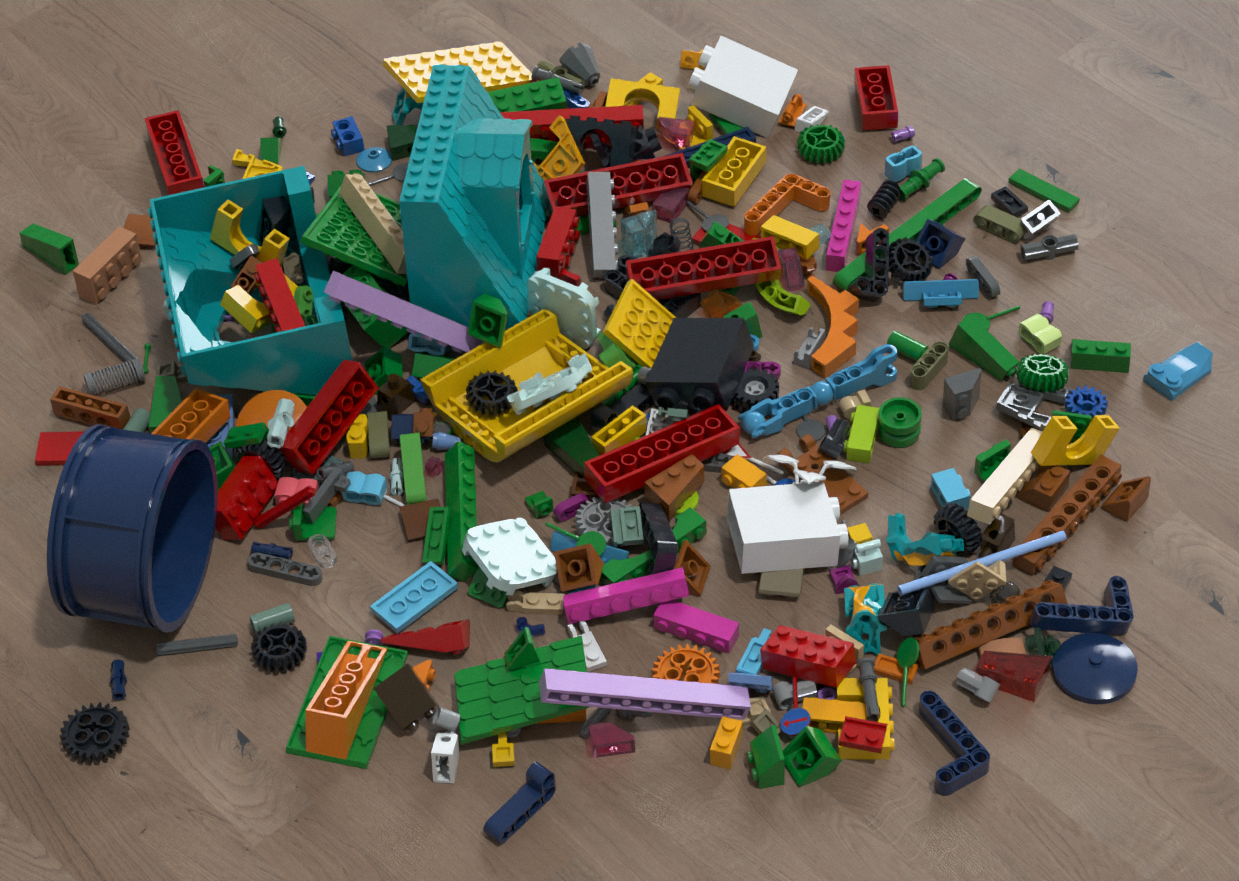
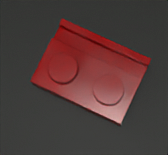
(863, 734)

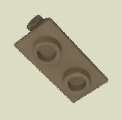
(293, 268)

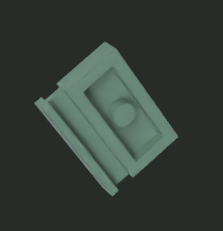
(675, 414)
(627, 526)

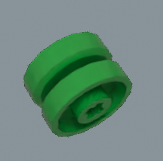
(899, 422)

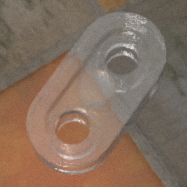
(324, 554)

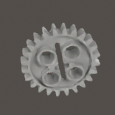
(597, 517)

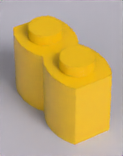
(358, 437)

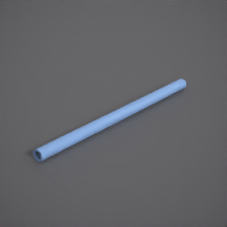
(986, 561)

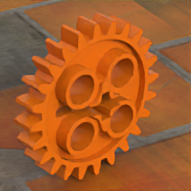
(675, 666)

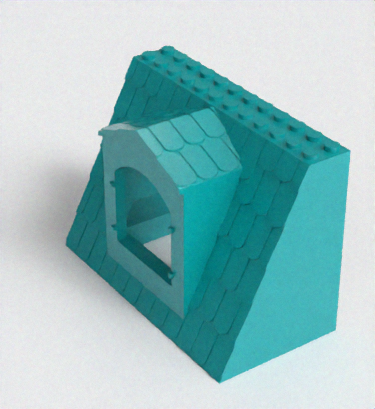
(470, 202)
(201, 272)

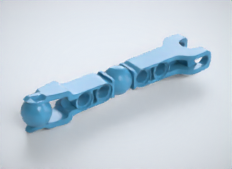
(804, 400)

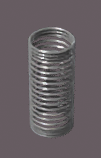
(90, 382)

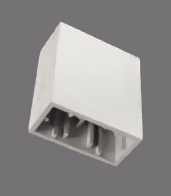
(741, 85)
(785, 527)

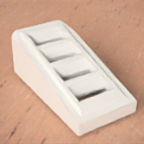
(809, 118)

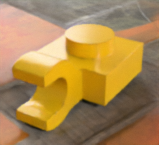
(503, 752)

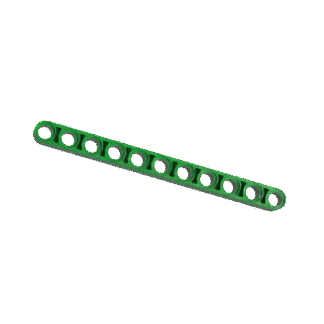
(939, 210)

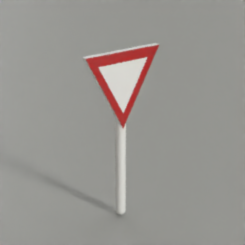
(742, 452)

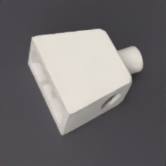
(445, 747)

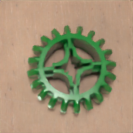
(821, 143)
(1042, 372)

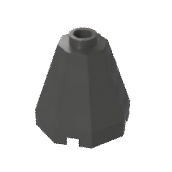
(581, 63)

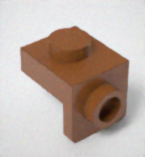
(424, 422)

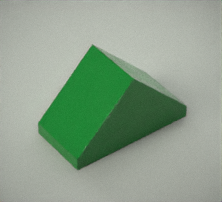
(270, 149)
(522, 651)

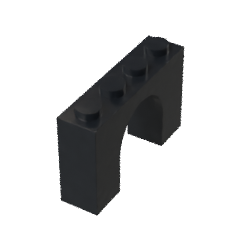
(621, 136)

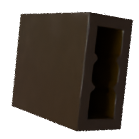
(407, 698)

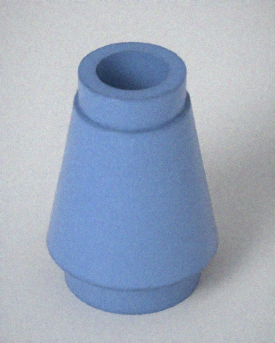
(443, 441)

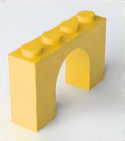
(663, 97)
(228, 234)
(247, 310)
(1053, 443)
(852, 691)

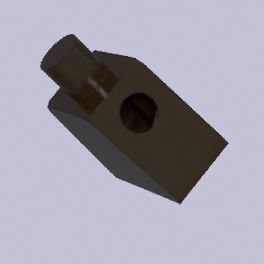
(395, 395)
(997, 536)

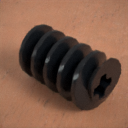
(884, 199)

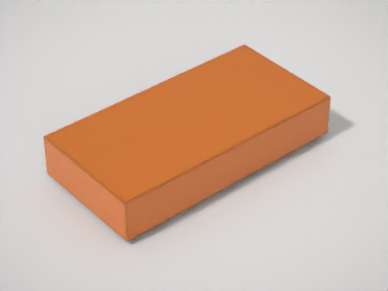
(890, 668)

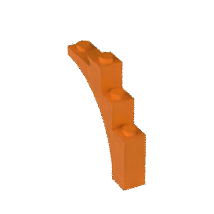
(840, 310)

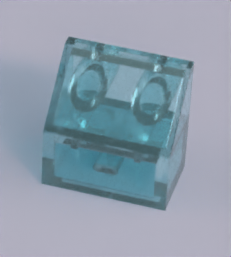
(639, 233)

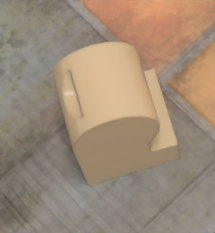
(849, 403)

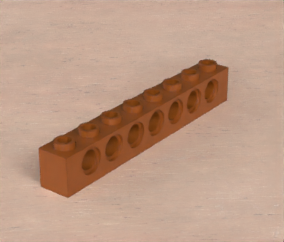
(1070, 511)
(981, 634)

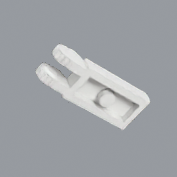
(593, 654)

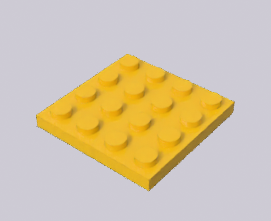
(638, 324)

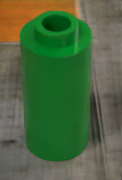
(907, 346)

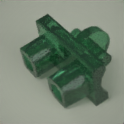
(1043, 645)

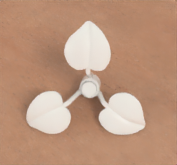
(809, 477)

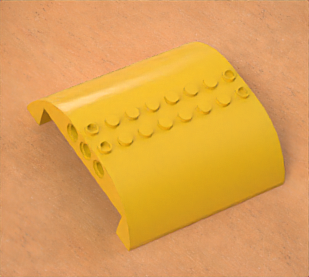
(526, 350)

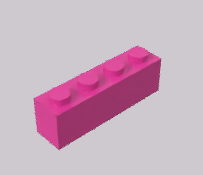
(696, 625)

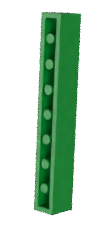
(462, 502)

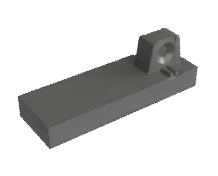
(334, 482)

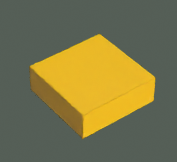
(859, 533)

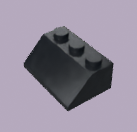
(274, 216)
(908, 613)

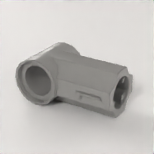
(981, 686)
(784, 692)
(443, 720)

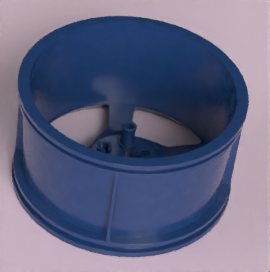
(132, 527)

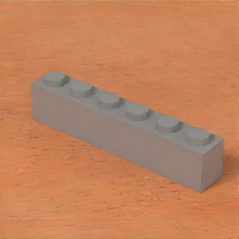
(601, 223)

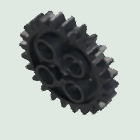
(94, 732)

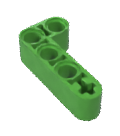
(613, 353)
(413, 468)

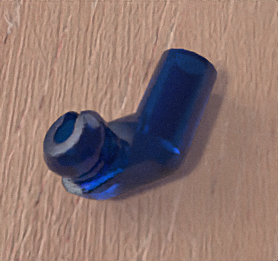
(534, 629)

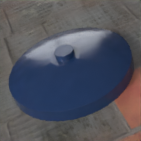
(1094, 668)

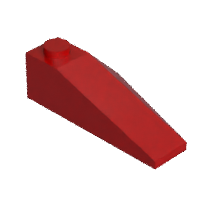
(444, 638)

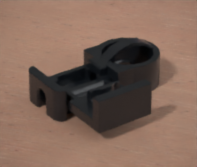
(664, 245)

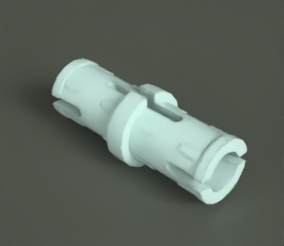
(396, 477)

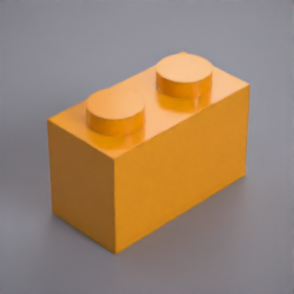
(742, 474)
(726, 742)

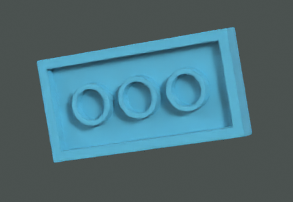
(414, 597)

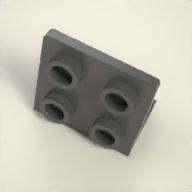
(943, 591)

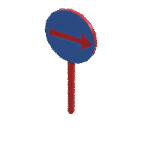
(796, 718)

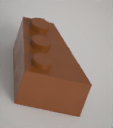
(675, 484)

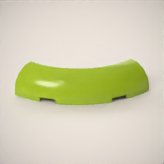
(783, 300)

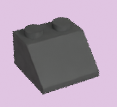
(961, 393)

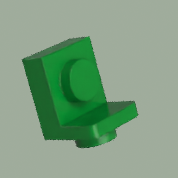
(215, 177)
(539, 504)

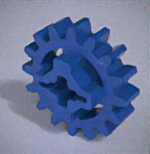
(1086, 402)

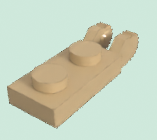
(536, 603)

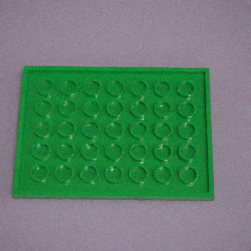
(341, 235)

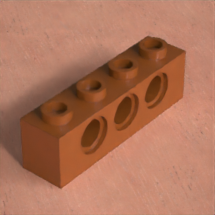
(89, 408)

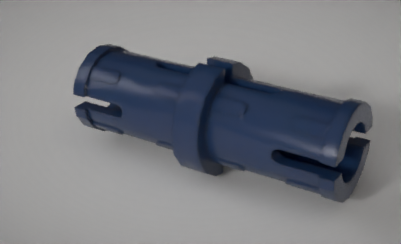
(272, 549)
(118, 679)

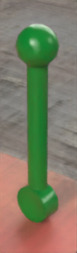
(147, 346)

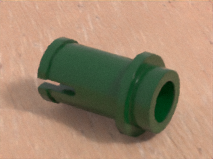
(279, 129)

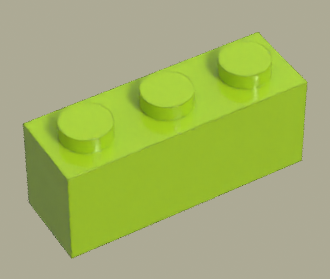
(862, 434)

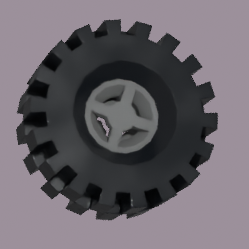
(754, 388)

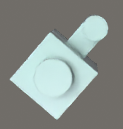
(867, 557)

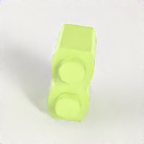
(1040, 334)

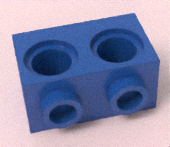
(347, 136)

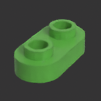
(304, 299)

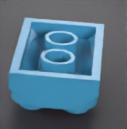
(1180, 370)

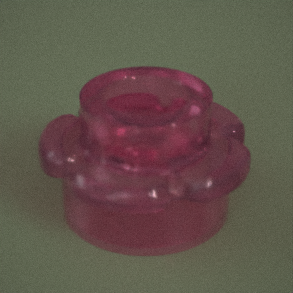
(433, 466)

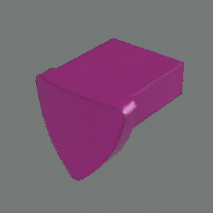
(842, 578)

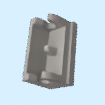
(811, 344)

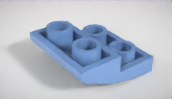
(758, 682)

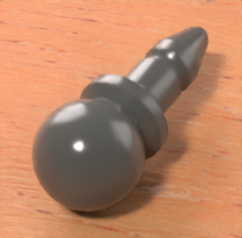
(631, 714)

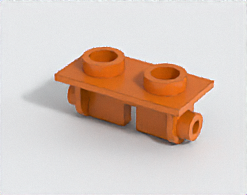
(793, 111)

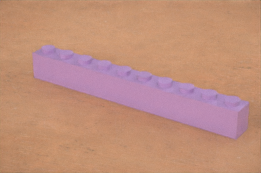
(400, 313)
(644, 694)

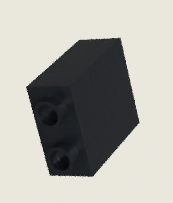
(700, 363)

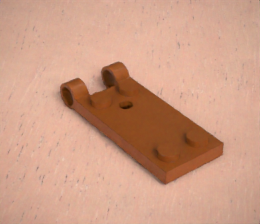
(837, 482)

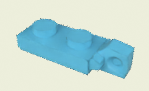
(751, 659)

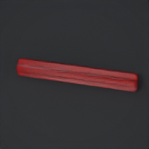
(284, 507)

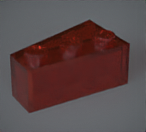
(1016, 673)

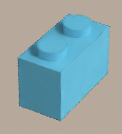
(949, 488)

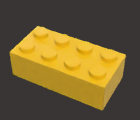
(734, 171)

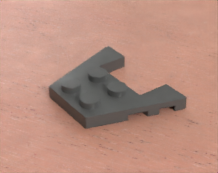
(1024, 403)

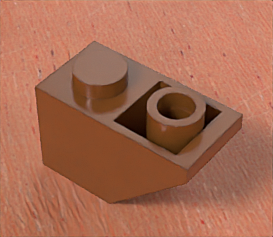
(246, 277)

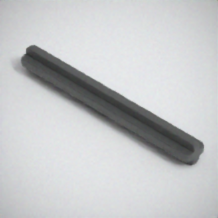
(108, 338)

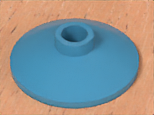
(374, 159)

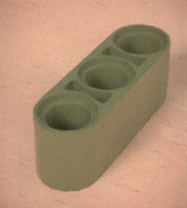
(1000, 223)
(929, 365)
(378, 434)

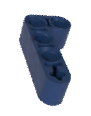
(523, 804)

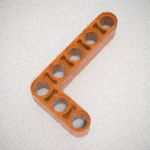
(789, 188)

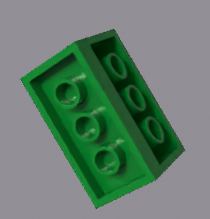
(380, 331)

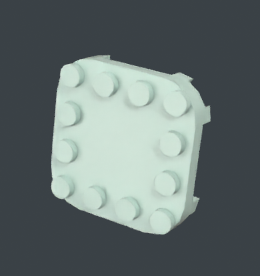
(570, 304)
(538, 388)
(510, 555)

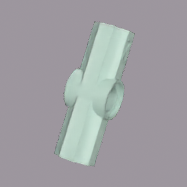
(280, 423)

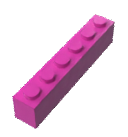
(843, 225)
(625, 595)

